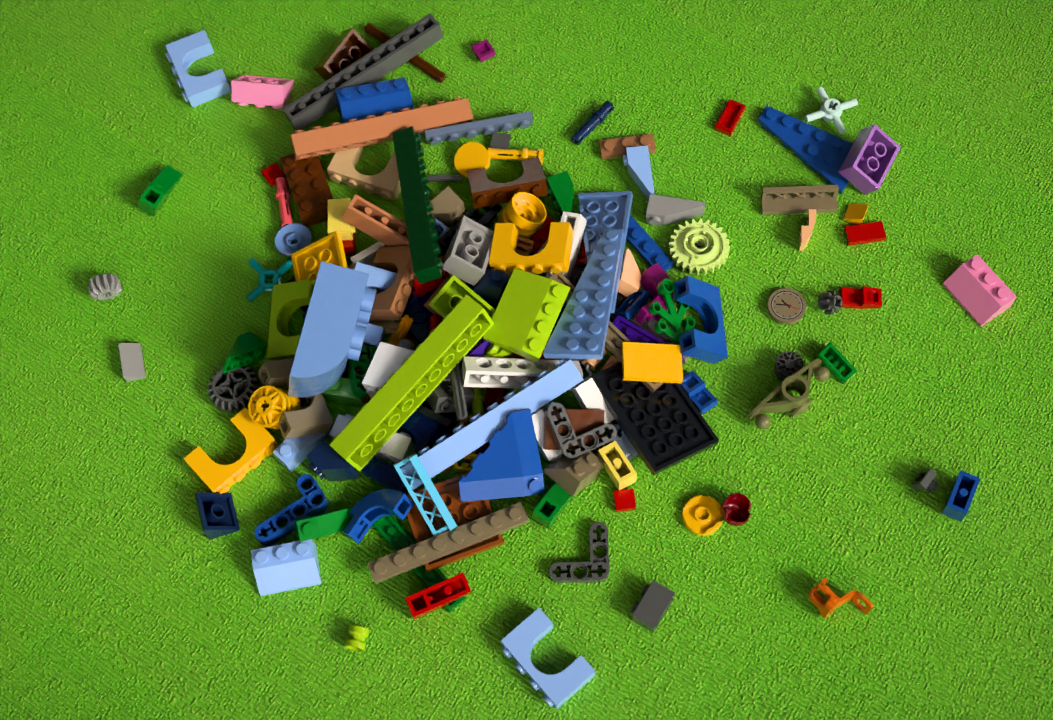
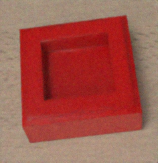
(272, 172)
(624, 500)

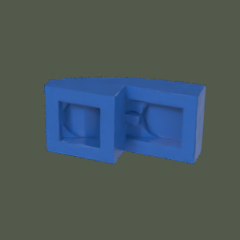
(698, 393)

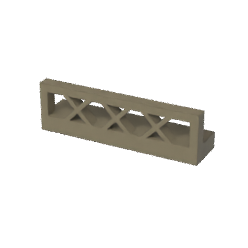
(800, 200)

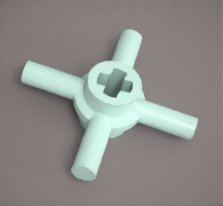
(831, 110)

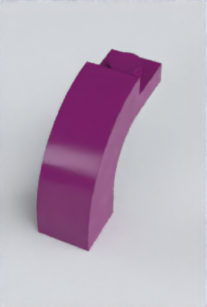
(650, 281)

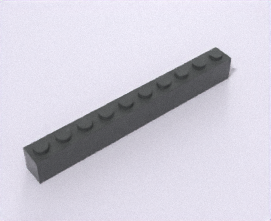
(364, 71)

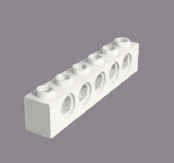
(504, 372)

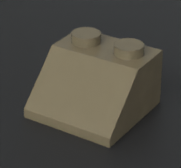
(448, 207)
(576, 472)

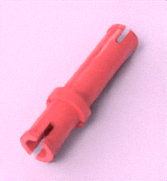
(283, 196)

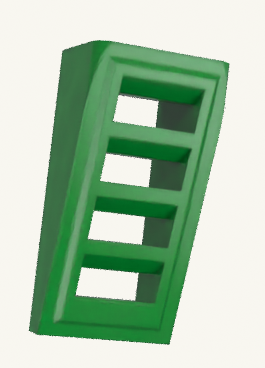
(834, 353)

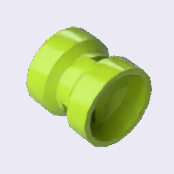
(356, 638)

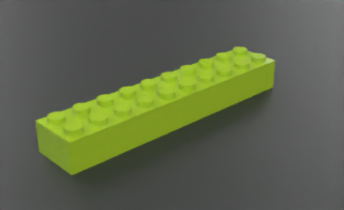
(412, 383)

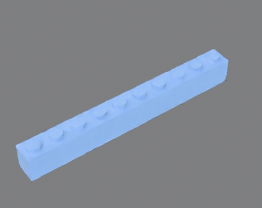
(482, 427)

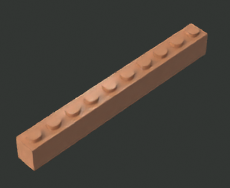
(378, 129)

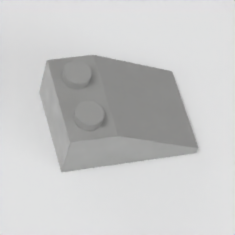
(469, 251)

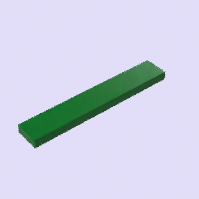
(398, 540)

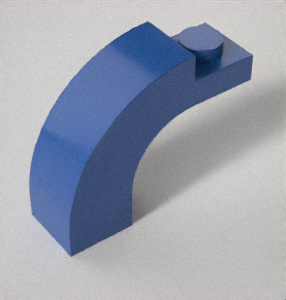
(373, 507)

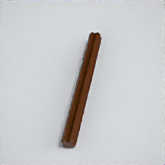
(417, 61)

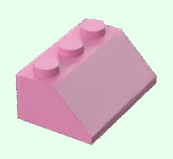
(261, 91)
(979, 290)

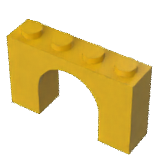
(552, 258)
(221, 477)

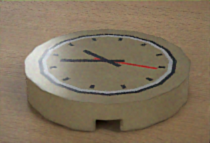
(786, 306)

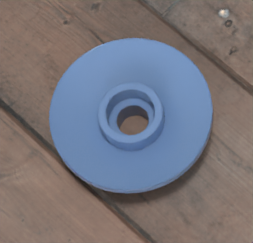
(292, 233)

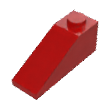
(437, 596)

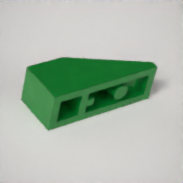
(322, 524)

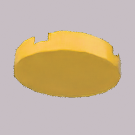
(470, 157)
(702, 515)

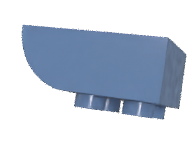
(331, 329)

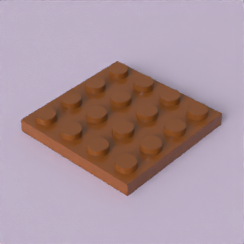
(461, 513)

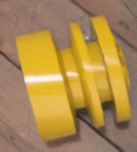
(525, 212)
(269, 404)

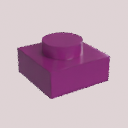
(483, 50)

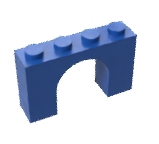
(706, 300)

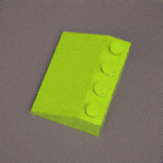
(527, 314)

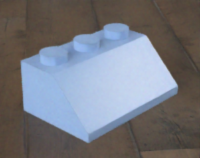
(286, 567)

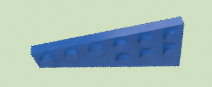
(813, 146)

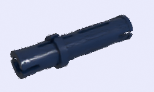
(597, 118)

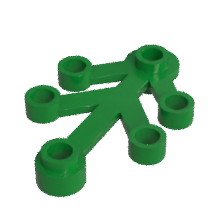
(674, 318)

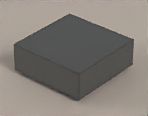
(500, 141)

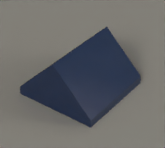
(217, 514)

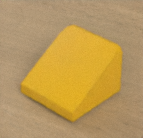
(856, 213)

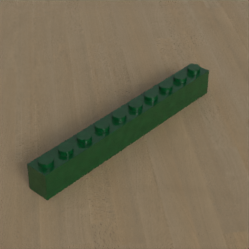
(417, 205)

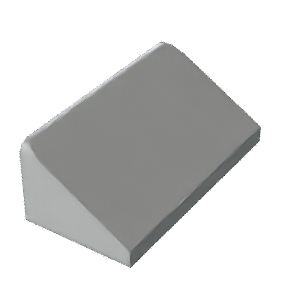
(132, 361)

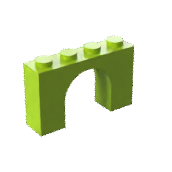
(285, 300)

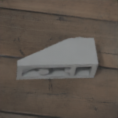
(668, 210)

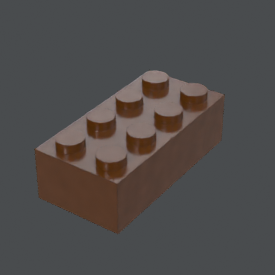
(308, 188)

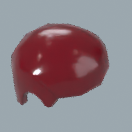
(736, 509)

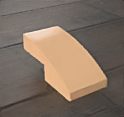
(806, 231)

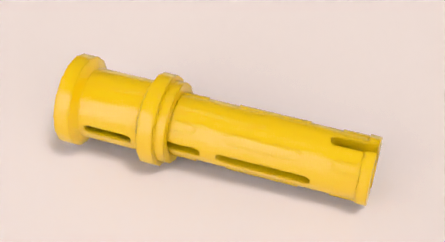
(525, 154)

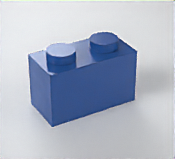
(960, 496)

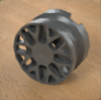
(787, 365)

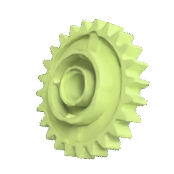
(696, 259)

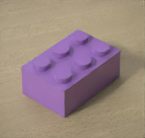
(869, 159)

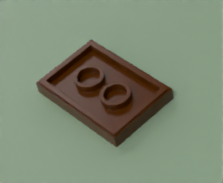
(580, 420)

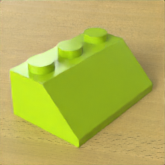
(451, 293)

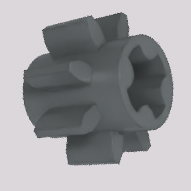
(830, 302)

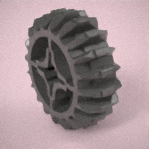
(222, 384)

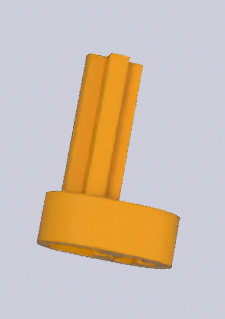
(401, 332)

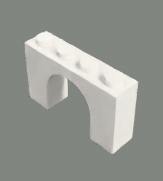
(588, 397)

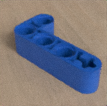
(289, 513)

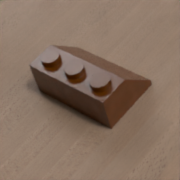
(343, 52)

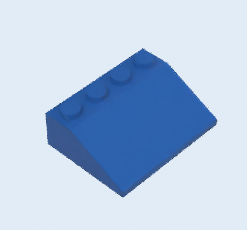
(373, 99)

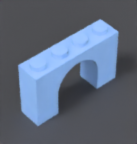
(197, 88)
(379, 280)
(555, 687)

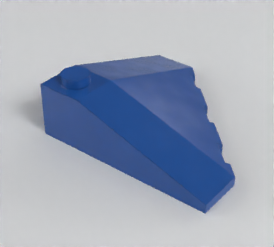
(508, 465)

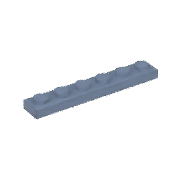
(475, 128)

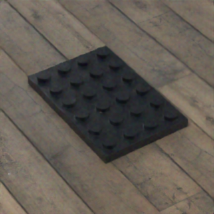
(658, 424)

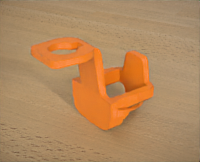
(833, 601)

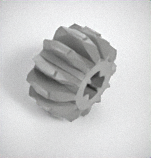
(104, 286)

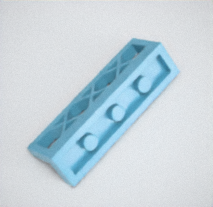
(434, 495)

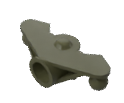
(787, 403)

